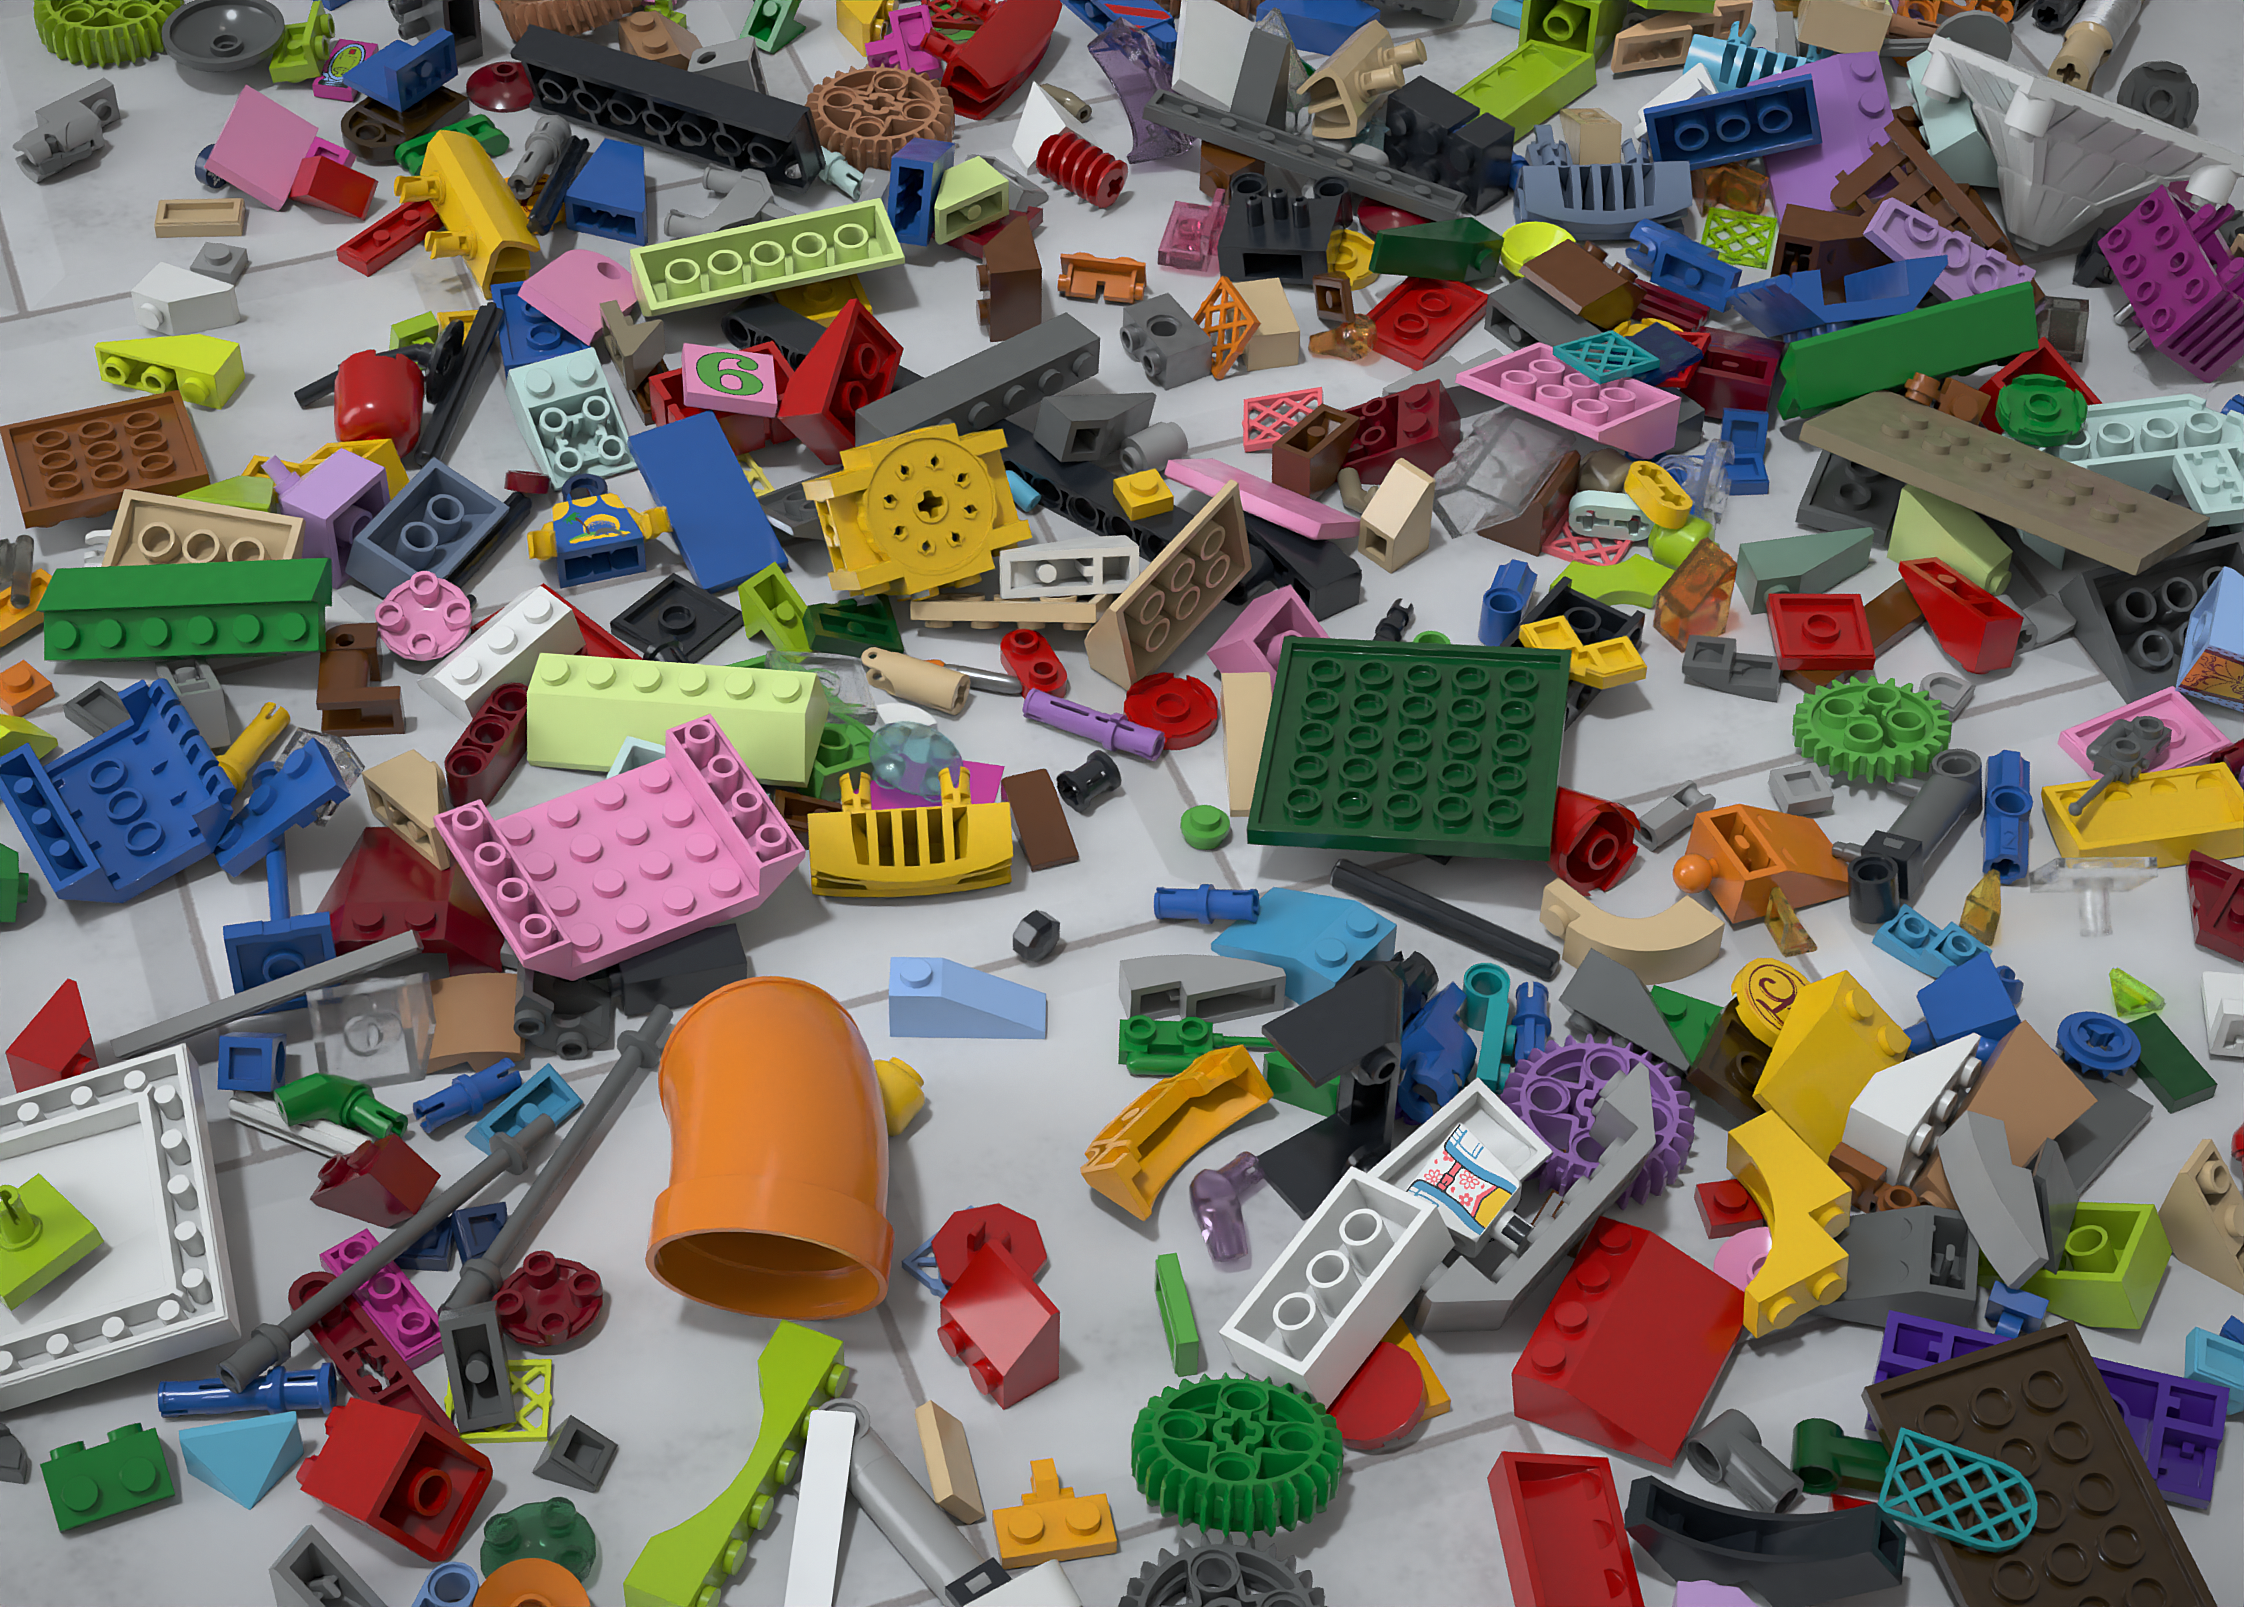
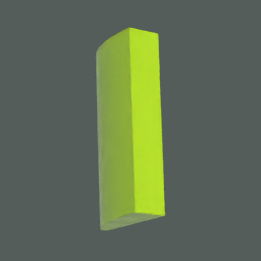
(1531, 84)

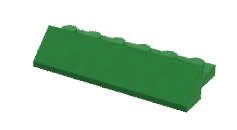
(1887, 352)
(187, 610)

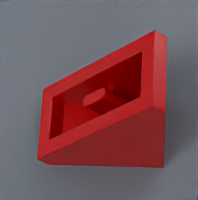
(333, 187)

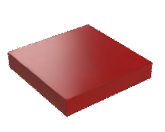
(1820, 632)

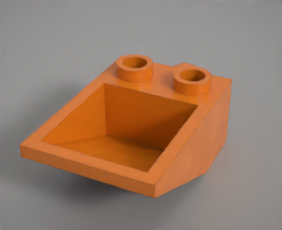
(1750, 850)

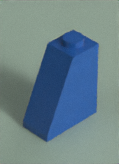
(1321, 24)
(915, 187)
(610, 194)

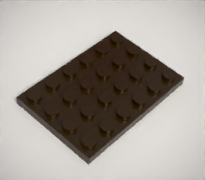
(2049, 1415)

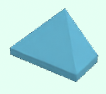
(243, 1455)

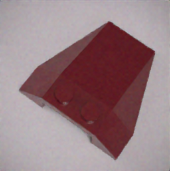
(395, 890)

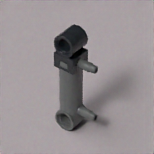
(1893, 861)

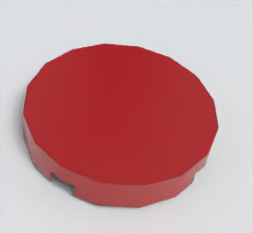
(1175, 706)
(1380, 1399)

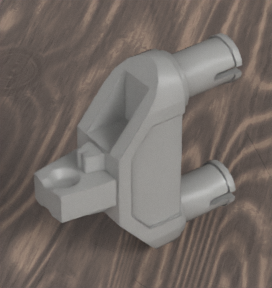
(747, 202)

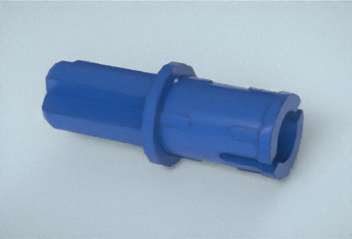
(1531, 1020)

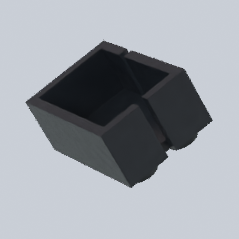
(1422, 143)

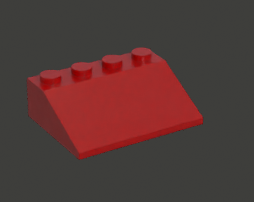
(1629, 1345)

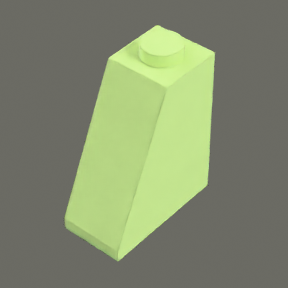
(1953, 533)

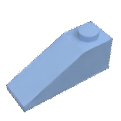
(957, 1001)

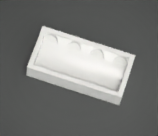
(1482, 1115)

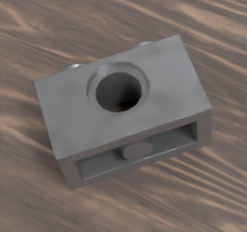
(1166, 341)

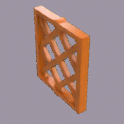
(1237, 344)

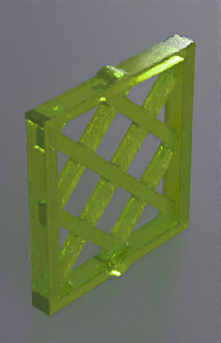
(1744, 219)

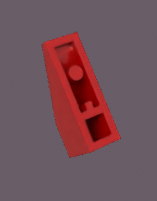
(1963, 616)

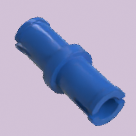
(1206, 904)
(467, 1095)

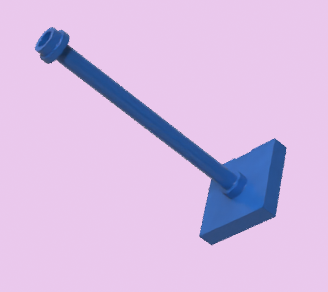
(286, 943)

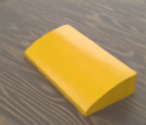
(2152, 816)

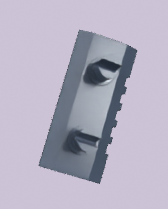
(1603, 198)

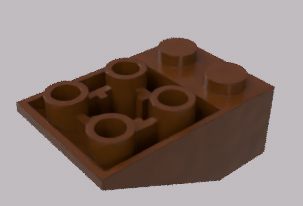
(1827, 243)

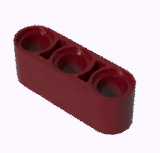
(489, 747)

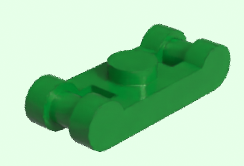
(493, 140)

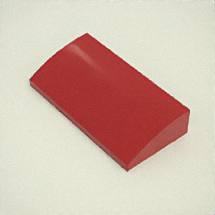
(1562, 1531)

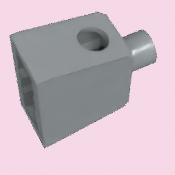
(731, 62)

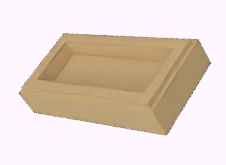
(200, 217)
(949, 1463)

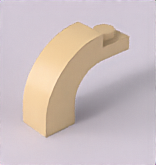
(1653, 947)

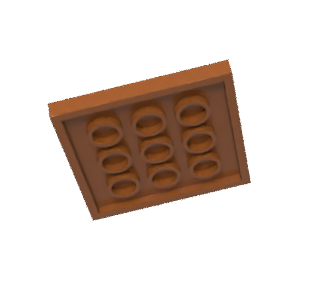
(87, 457)

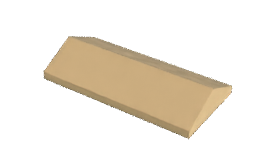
(181, 530)

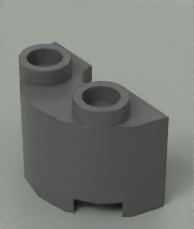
(561, 1013)

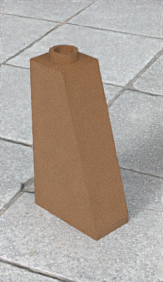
(2025, 1089)

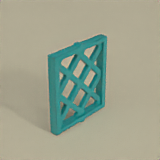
(1568, 354)

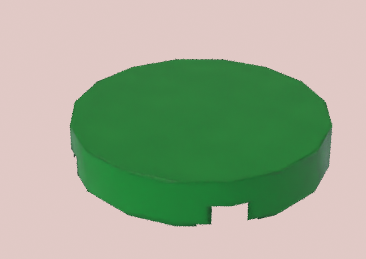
(2041, 410)

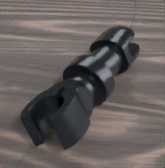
(1393, 626)

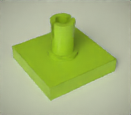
(39, 1238)

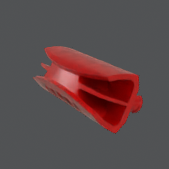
(998, 54)

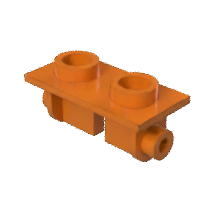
(1083, 272)

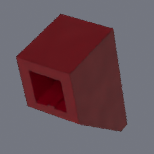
(376, 1182)

